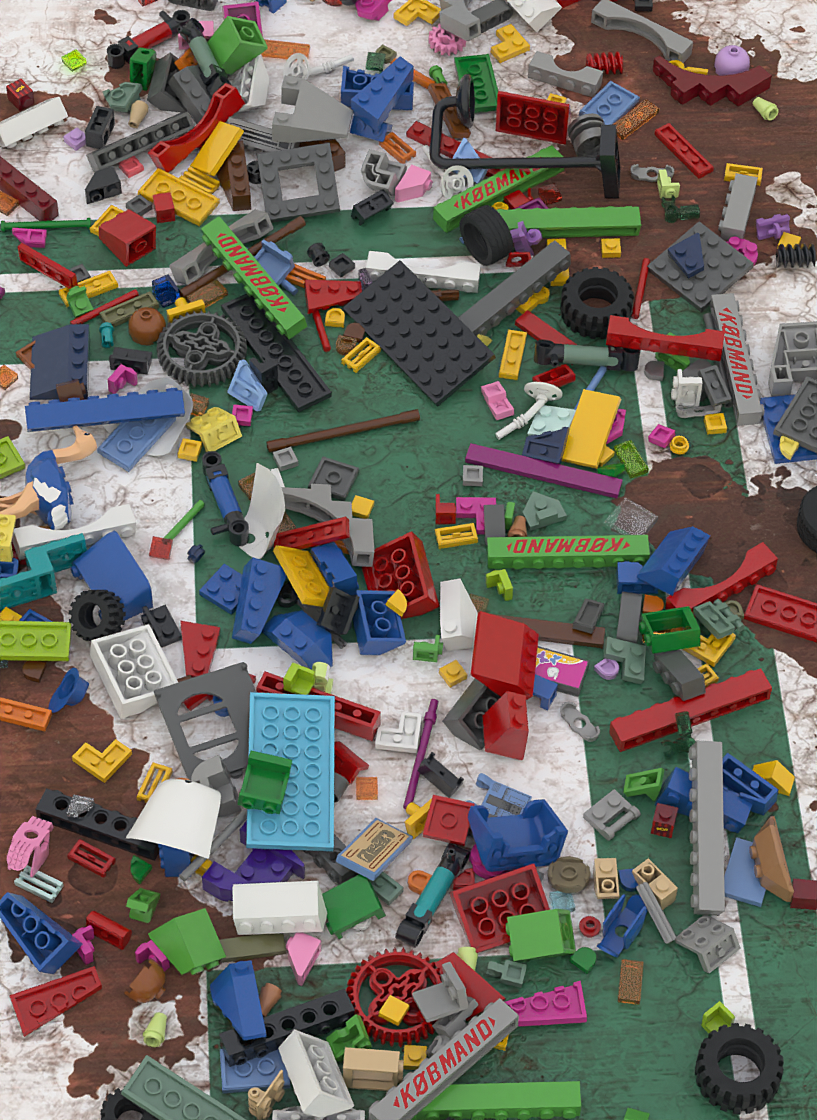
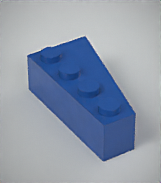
(257, 596)
(37, 934)

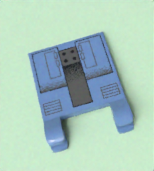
(500, 798)

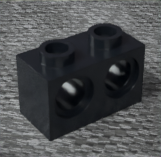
(99, 127)

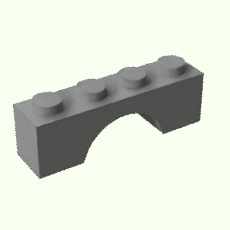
(585, 81)

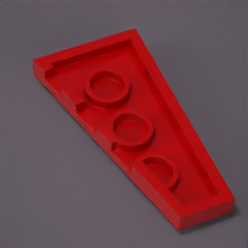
(47, 1001)

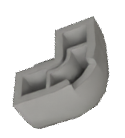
(382, 173)
(215, 775)

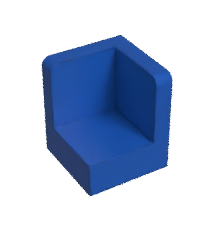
(545, 690)

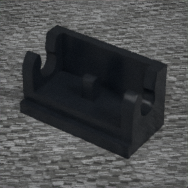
(371, 206)
(266, 373)
(440, 775)

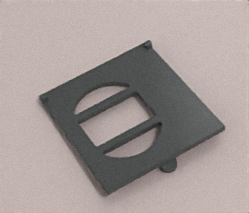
(233, 688)

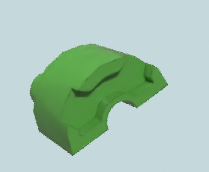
(351, 1036)

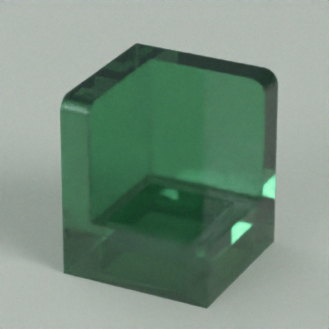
(376, 61)

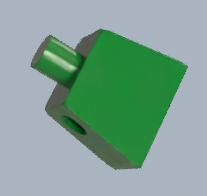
(142, 62)

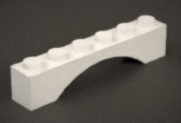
(461, 277)
(116, 518)

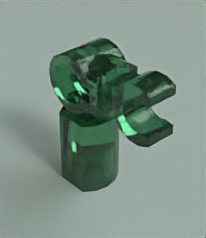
(672, 212)
(684, 730)

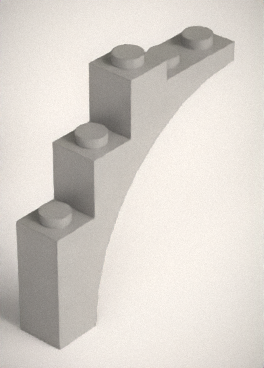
(458, 19)
(318, 504)

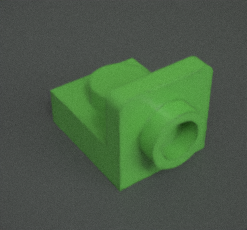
(79, 301)
(426, 651)

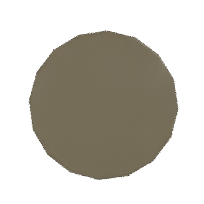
(568, 875)

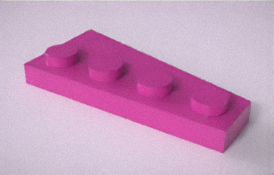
(550, 1008)

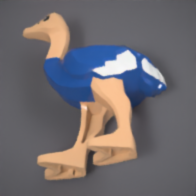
(45, 487)

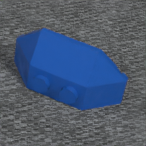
(300, 638)

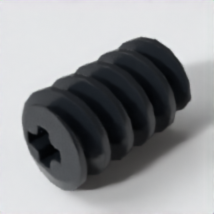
(795, 254)

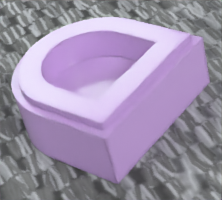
(607, 669)

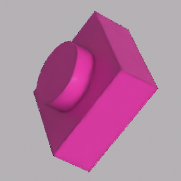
(243, 414)
(661, 436)

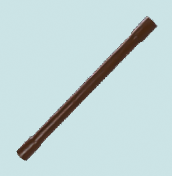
(290, 228)
(402, 418)

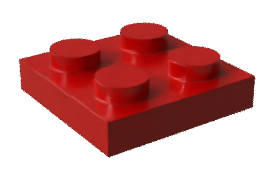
(448, 820)

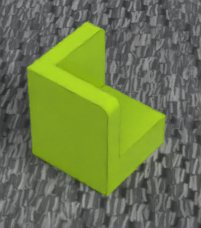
(299, 679)
(716, 1017)

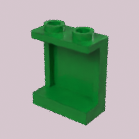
(265, 782)
(351, 904)

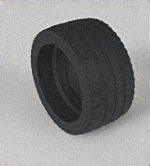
(486, 235)

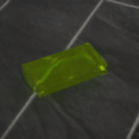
(631, 458)

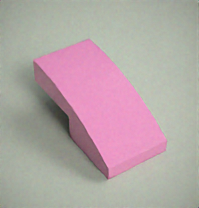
(497, 401)

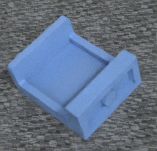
(274, 261)

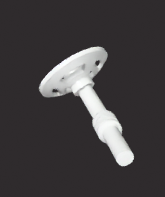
(303, 72)
(453, 181)
(542, 393)

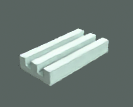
(50, 880)

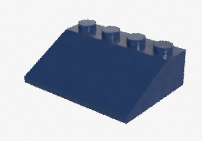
(59, 358)

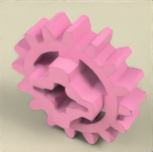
(445, 41)

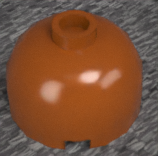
(146, 325)
(147, 983)

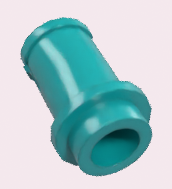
(106, 330)

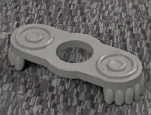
(641, 173)
(690, 412)
(570, 714)

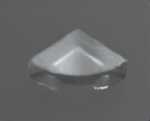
(79, 805)

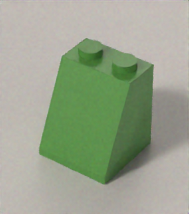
(236, 43)
(541, 935)
(189, 942)

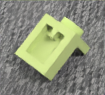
(665, 187)

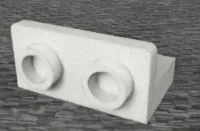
(686, 391)

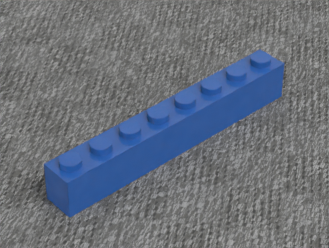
(104, 410)

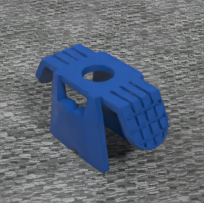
(631, 918)

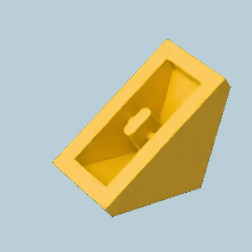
(776, 775)

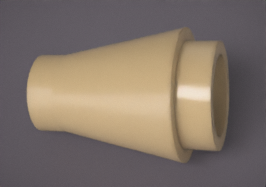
(138, 112)

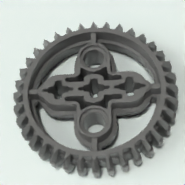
(201, 348)

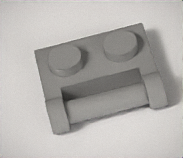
(607, 810)

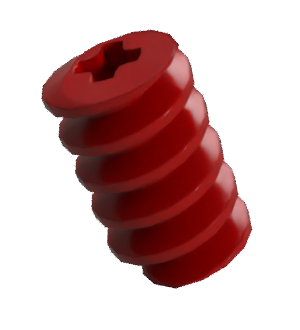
(605, 63)

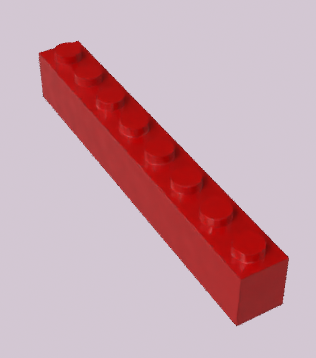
(718, 700)

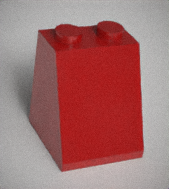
(128, 236)
(507, 726)

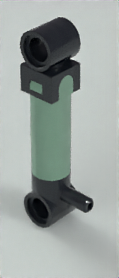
(211, 74)
(612, 357)

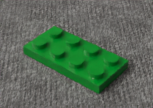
(483, 77)

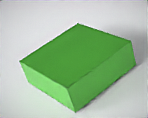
(509, 515)

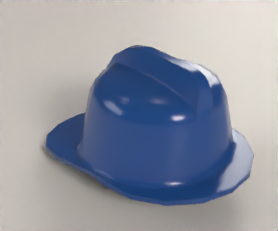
(69, 692)

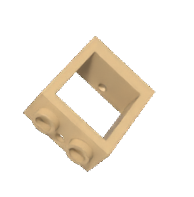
(372, 1069)

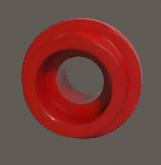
(587, 931)

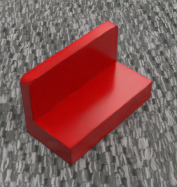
(347, 762)

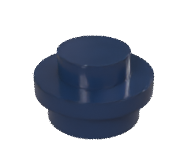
(195, 553)

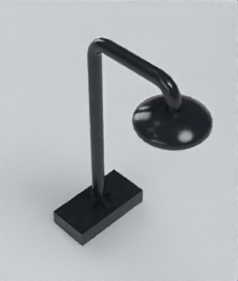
(606, 161)

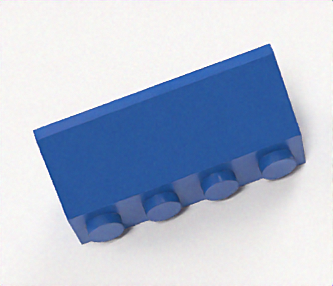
(674, 559)

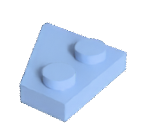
(465, 150)
(247, 387)

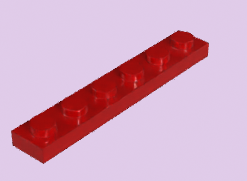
(449, 146)

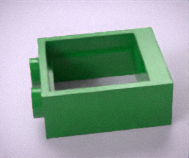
(666, 620)

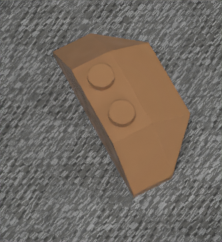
(771, 862)

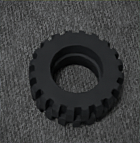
(595, 284)
(747, 1043)

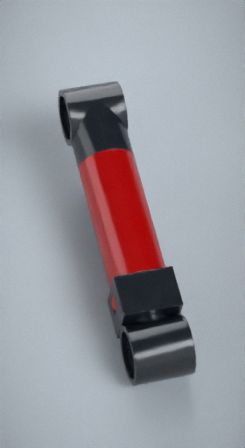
(126, 47)

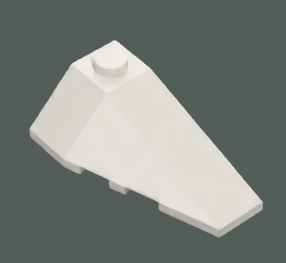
(457, 616)

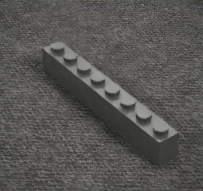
(517, 289)

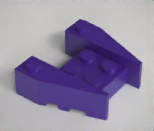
(258, 867)

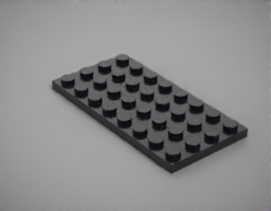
(419, 333)

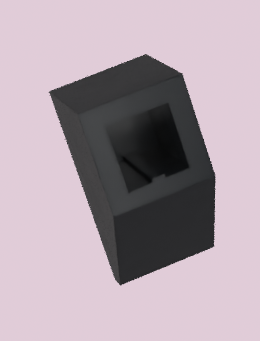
(103, 185)

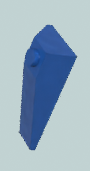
(239, 1000)

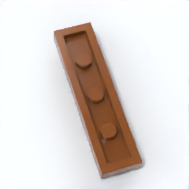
(457, 130)

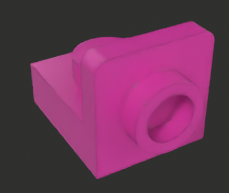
(120, 377)
(150, 950)
(86, 951)

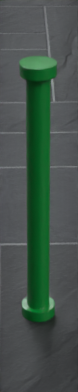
(46, 224)

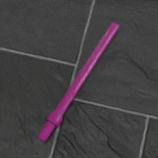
(429, 720)

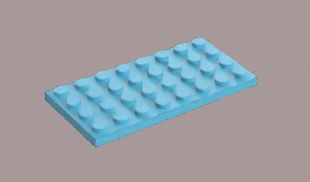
(302, 731)

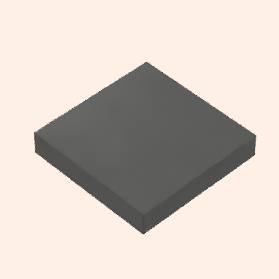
(338, 475)

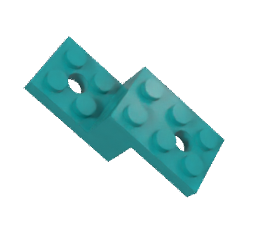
(40, 576)

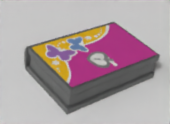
(562, 669)

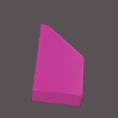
(31, 237)

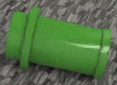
(436, 73)

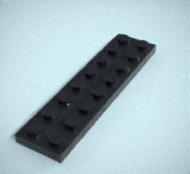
(295, 373)

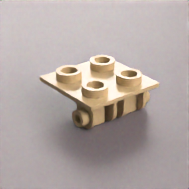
(262, 1102)

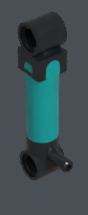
(421, 913)

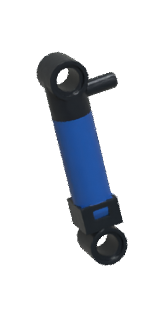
(219, 484)

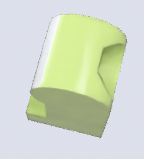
(322, 679)

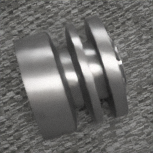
(586, 134)

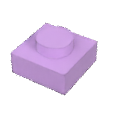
(75, 139)

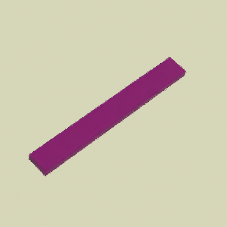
(543, 471)

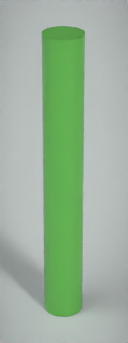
(185, 520)

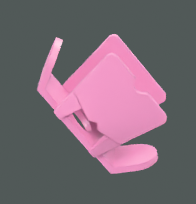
(22, 847)

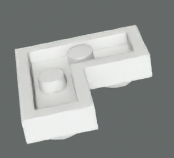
(402, 739)

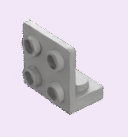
(710, 941)
(444, 997)

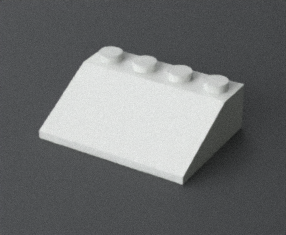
(131, 668)

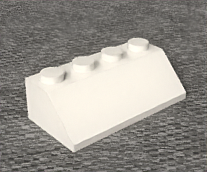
(536, 12)
(30, 121)
(278, 908)
(315, 1075)

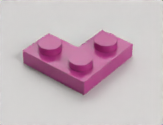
(473, 508)

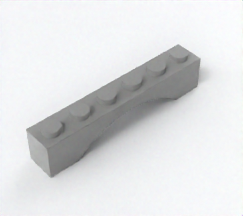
(613, 16)
(195, 262)

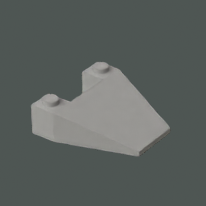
(315, 114)
(793, 356)

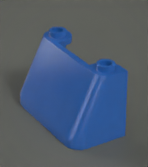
(113, 568)
(518, 839)

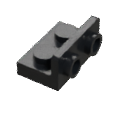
(135, 359)
(161, 625)

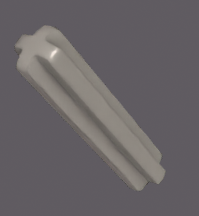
(656, 912)

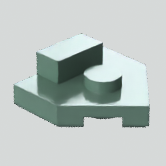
(123, 96)
(542, 511)

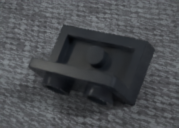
(338, 611)

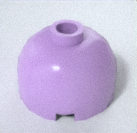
(731, 60)

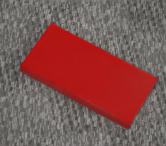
(783, 612)

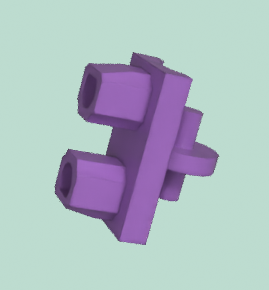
(772, 227)
(524, 239)

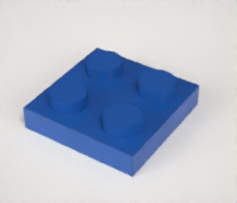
(223, 589)

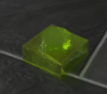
(74, 60)

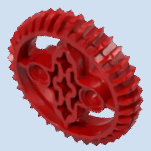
(400, 988)

